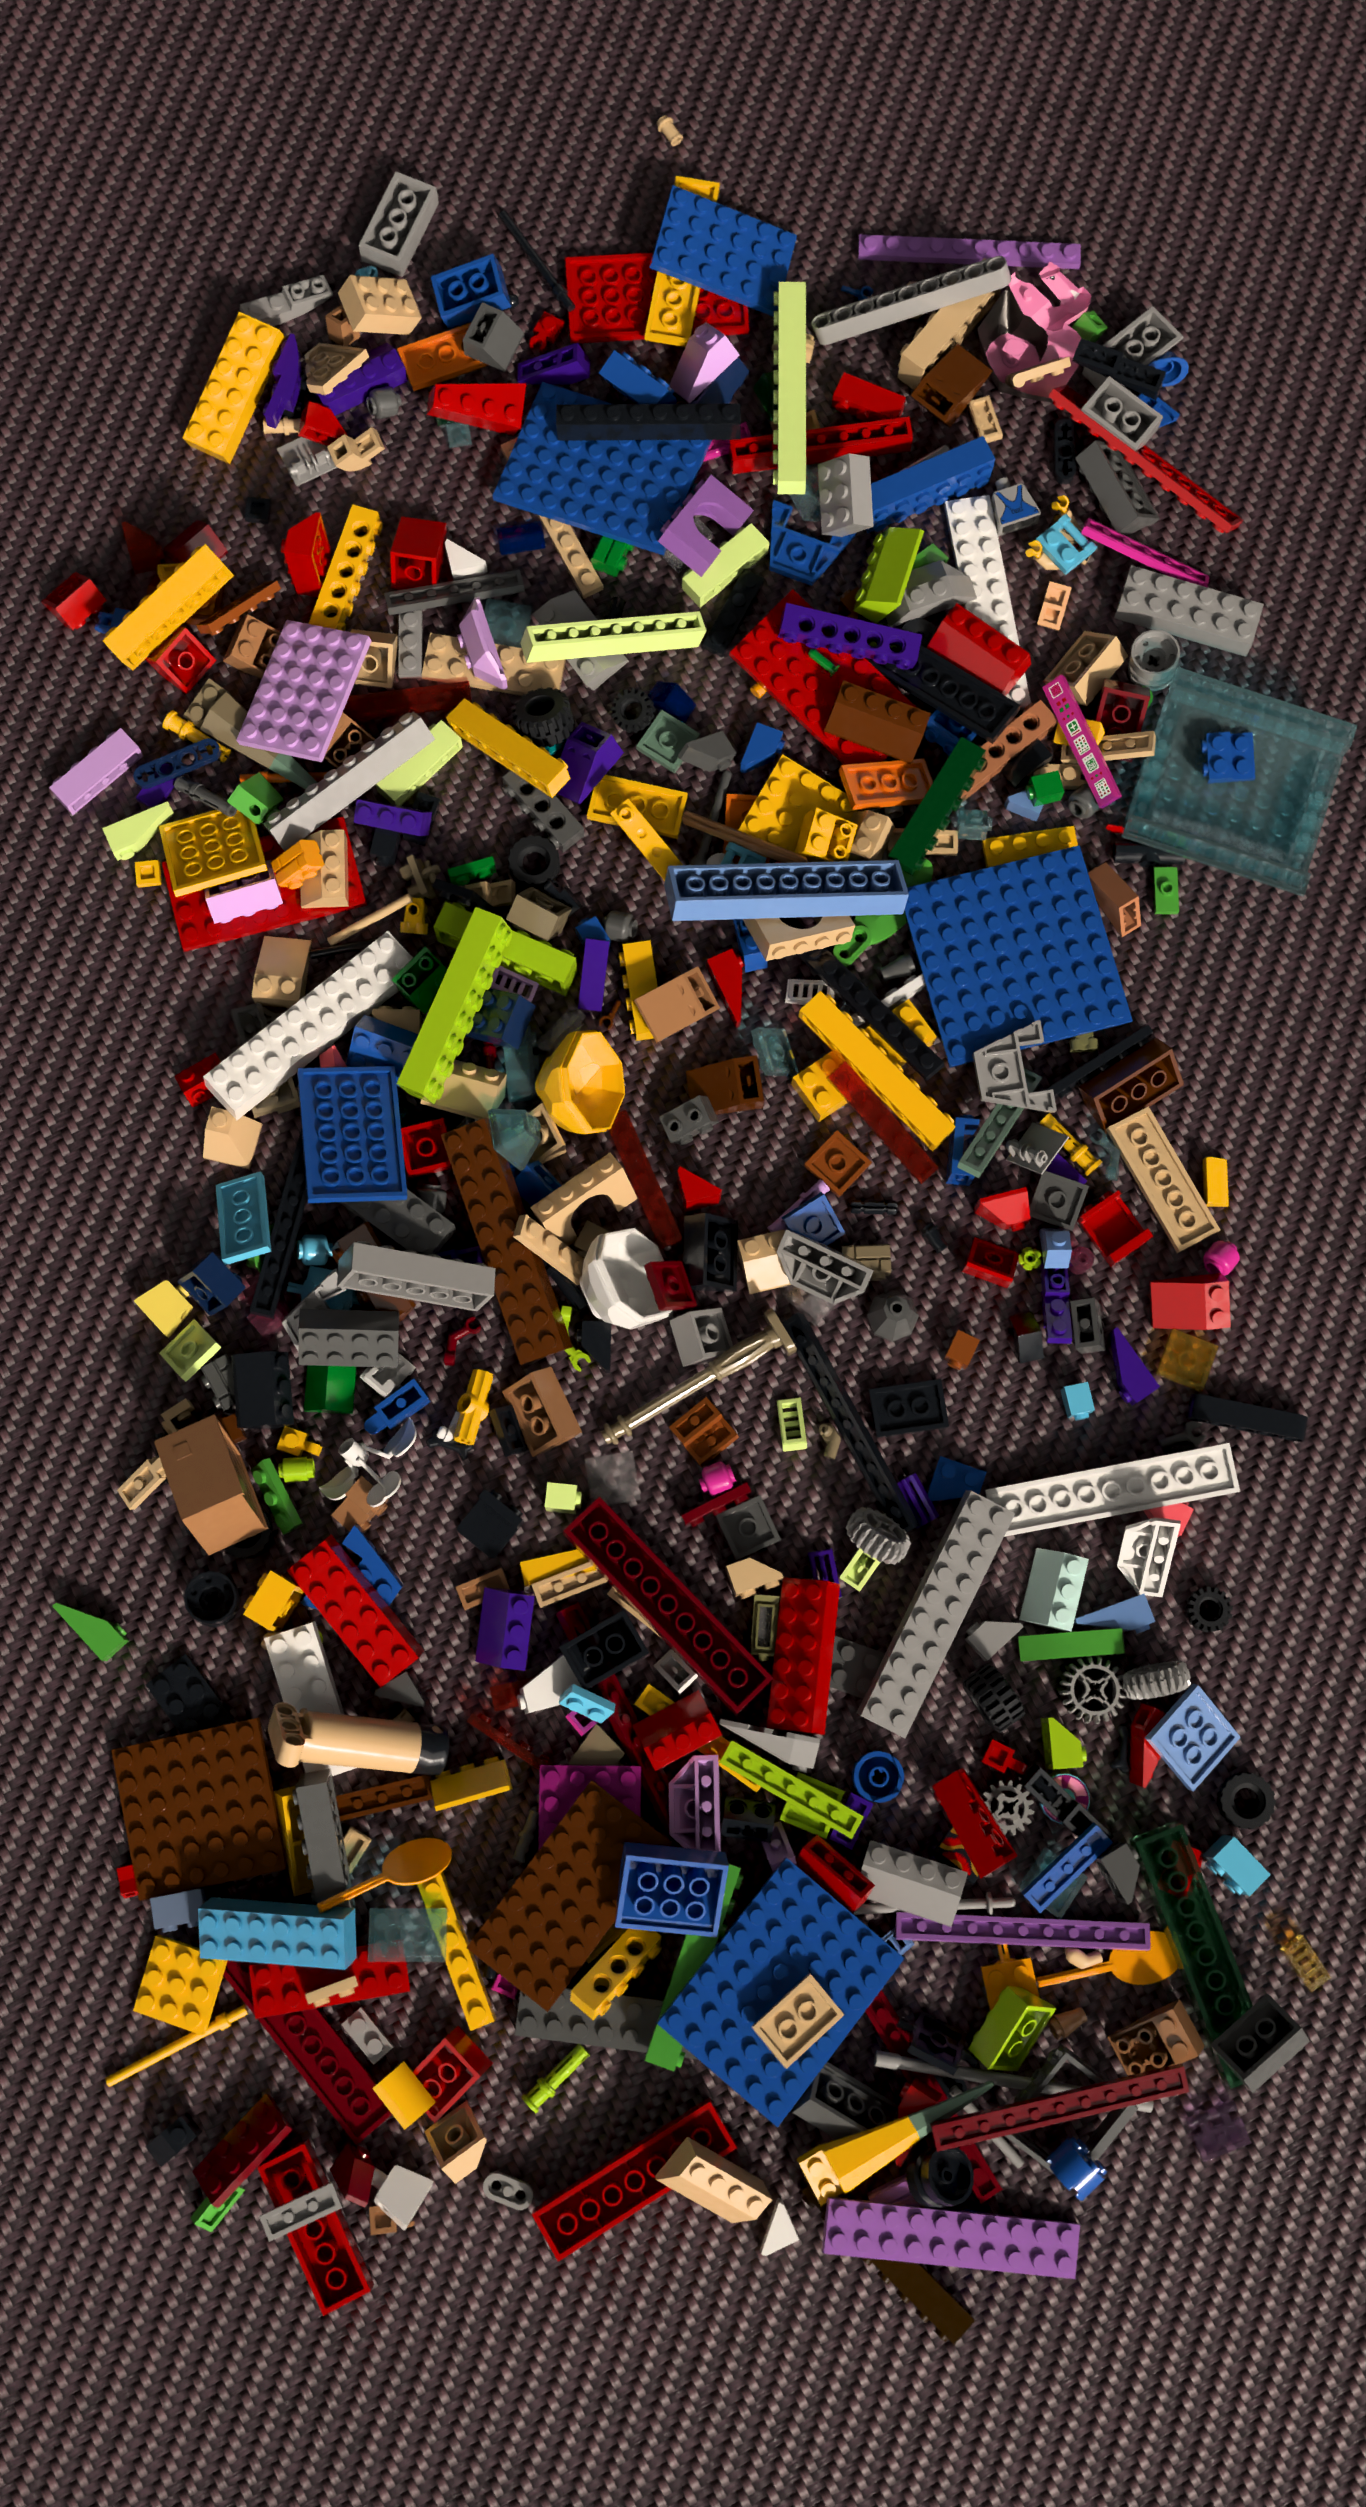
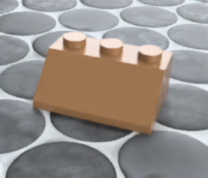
(542, 1411)

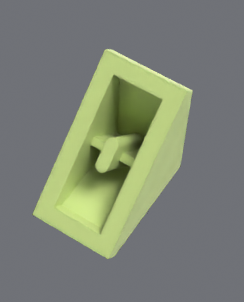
(859, 1569)

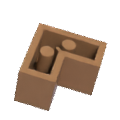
(355, 1507)

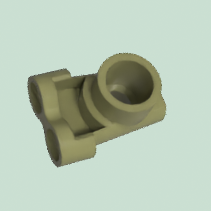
(1083, 1042)

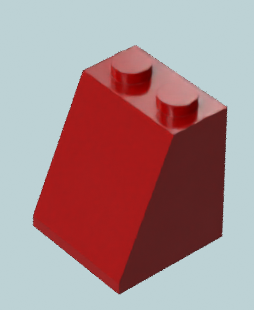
(417, 553)

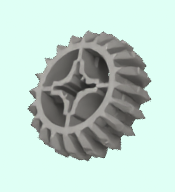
(878, 1535)
(1156, 1680)
(1100, 1698)

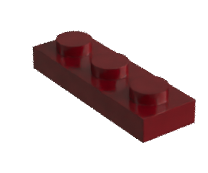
(716, 1505)

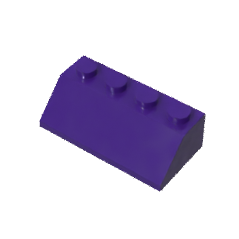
(379, 370)

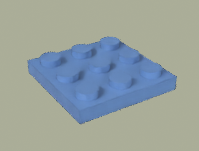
(1192, 1737)

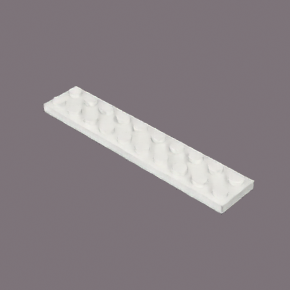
(980, 557)
(1118, 1489)

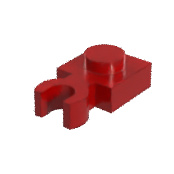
(546, 330)

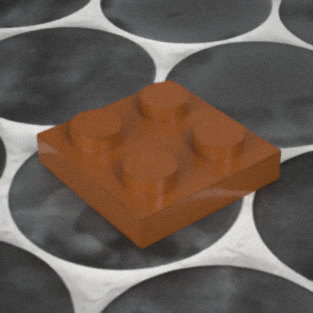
(838, 1163)

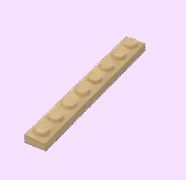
(567, 547)

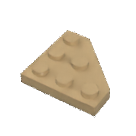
(330, 365)

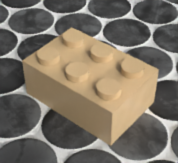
(379, 305)

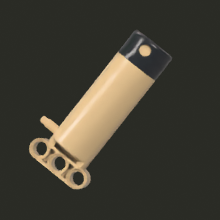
(356, 1741)

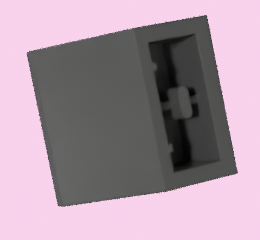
(492, 337)

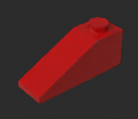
(727, 976)
(915, 2098)

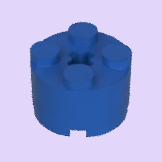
(890, 1783)
(1076, 2167)

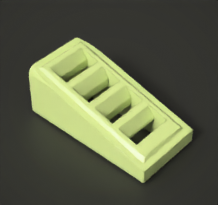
(792, 1444)

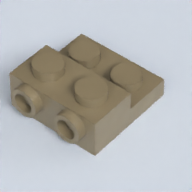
(281, 1100)

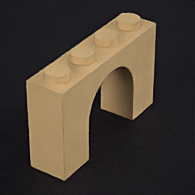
(780, 940)
(602, 1177)

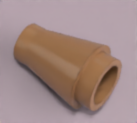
(1065, 2023)

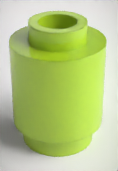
(296, 1469)

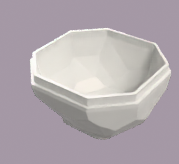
(617, 1280)

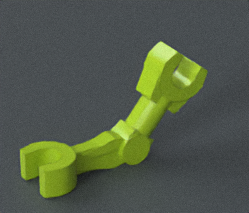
(574, 1354)

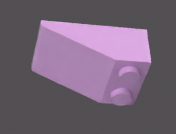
(702, 362)

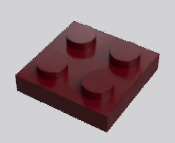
(670, 1285)

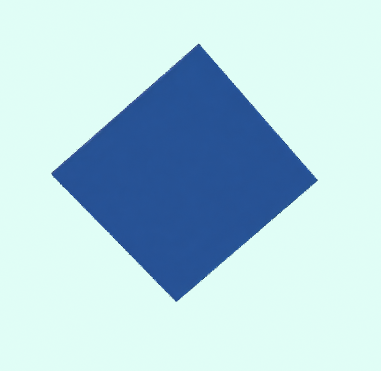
(1015, 951)

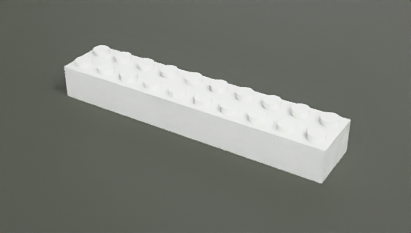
(308, 1027)

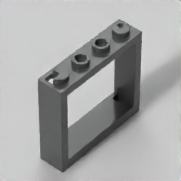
(1102, 2136)

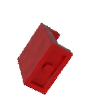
(1113, 1228)

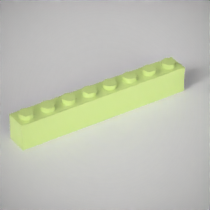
(612, 636)

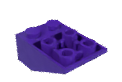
(588, 757)

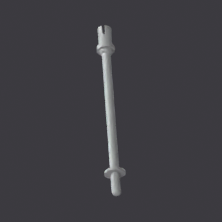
(983, 1903)

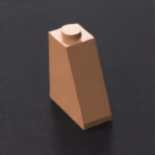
(1116, 899)

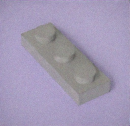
(410, 644)
(301, 2211)

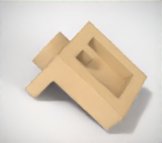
(179, 1413)

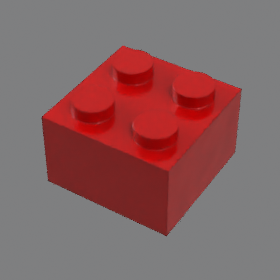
(424, 1148)

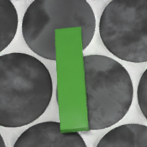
(1071, 1644)

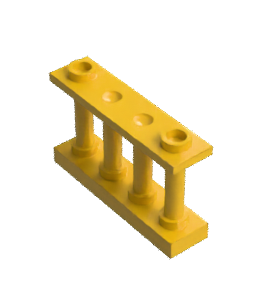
(644, 837)

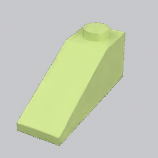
(134, 832)

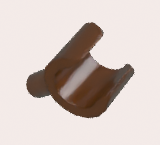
(611, 1015)

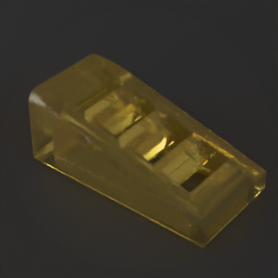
(1292, 1946)

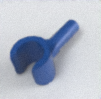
(859, 293)

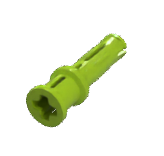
(546, 2086)

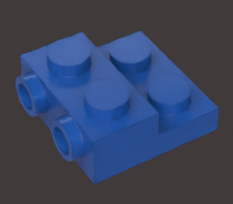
(946, 732)
(1228, 757)

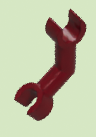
(450, 1353)

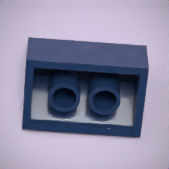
(723, 387)

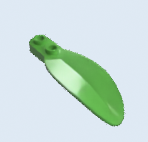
(877, 928)

